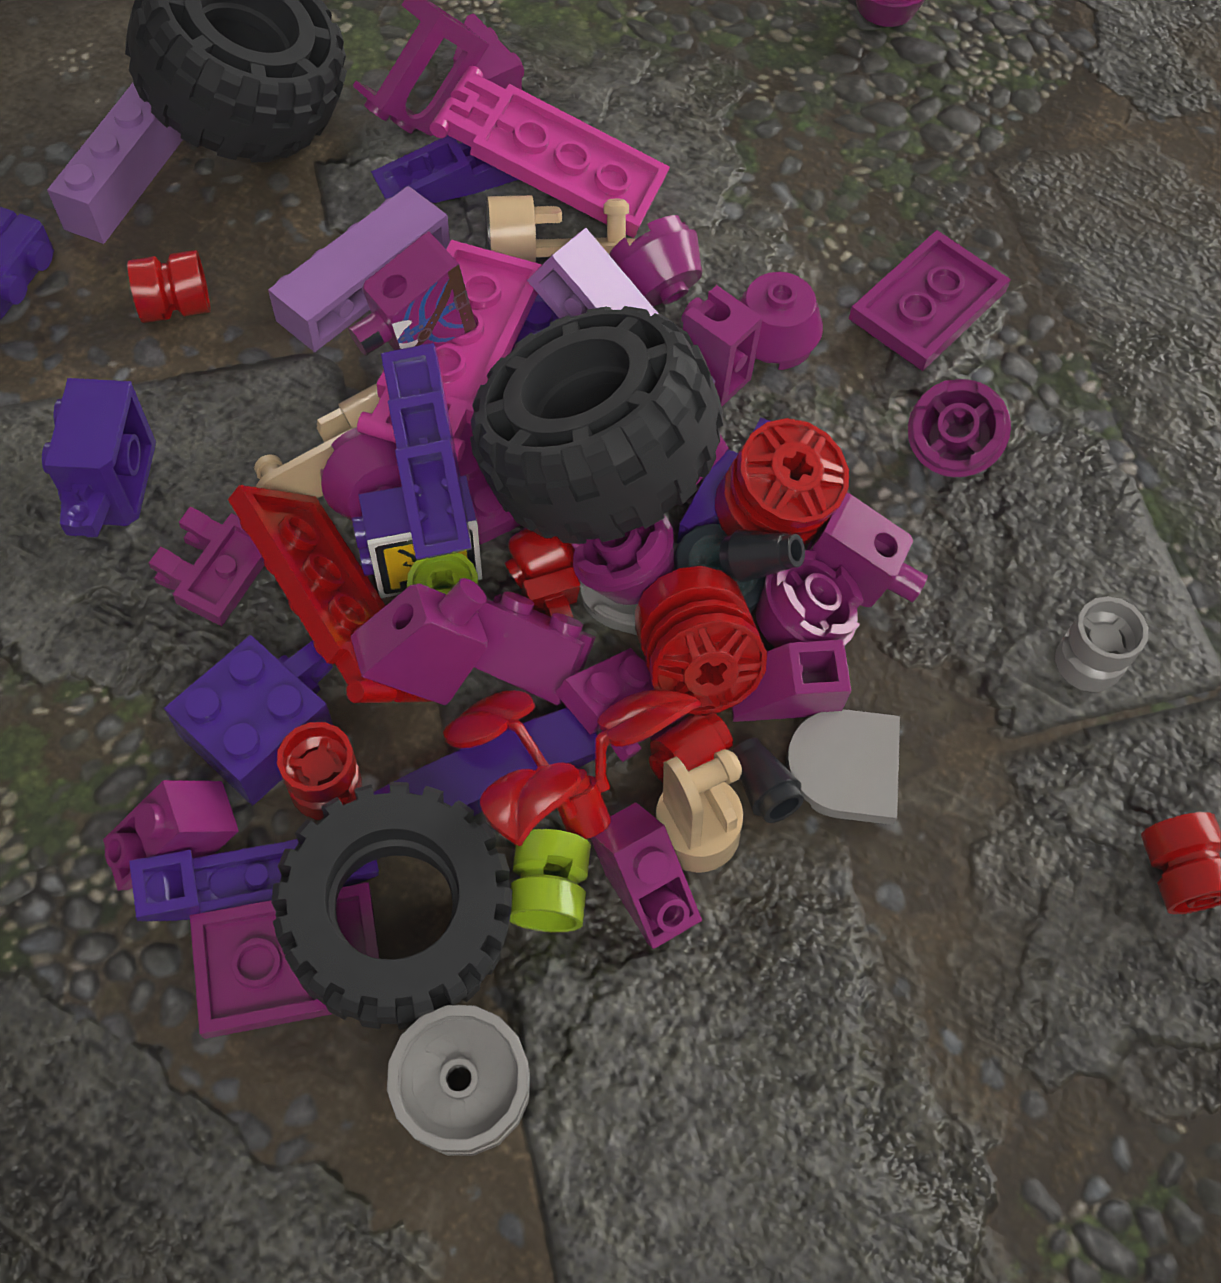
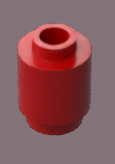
(691, 741)

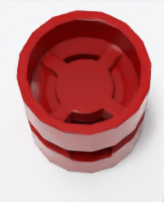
(168, 286)
(318, 767)
(1189, 855)

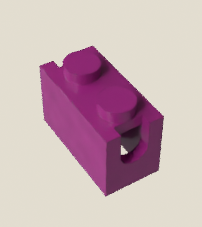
(726, 337)
(531, 646)

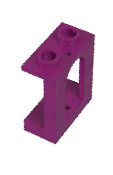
(394, 91)

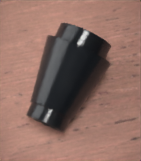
(757, 554)
(767, 782)

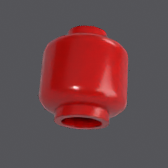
(537, 555)

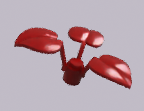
(528, 795)

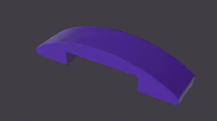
(180, 886)

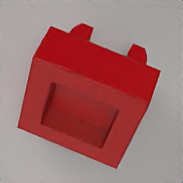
(553, 592)

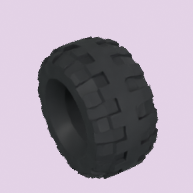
(238, 71)
(597, 424)

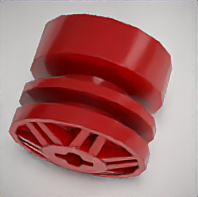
(783, 481)
(700, 638)

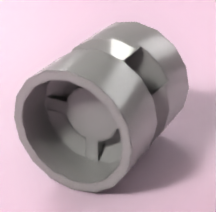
(1101, 644)

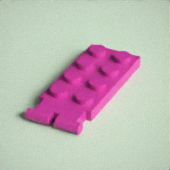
(549, 148)
(500, 306)

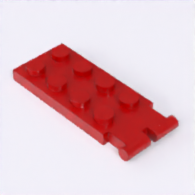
(318, 579)

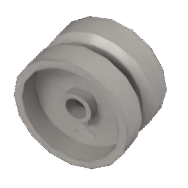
(424, 1099)

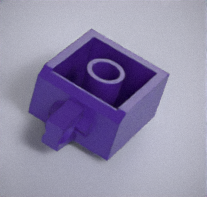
(99, 455)
(246, 709)

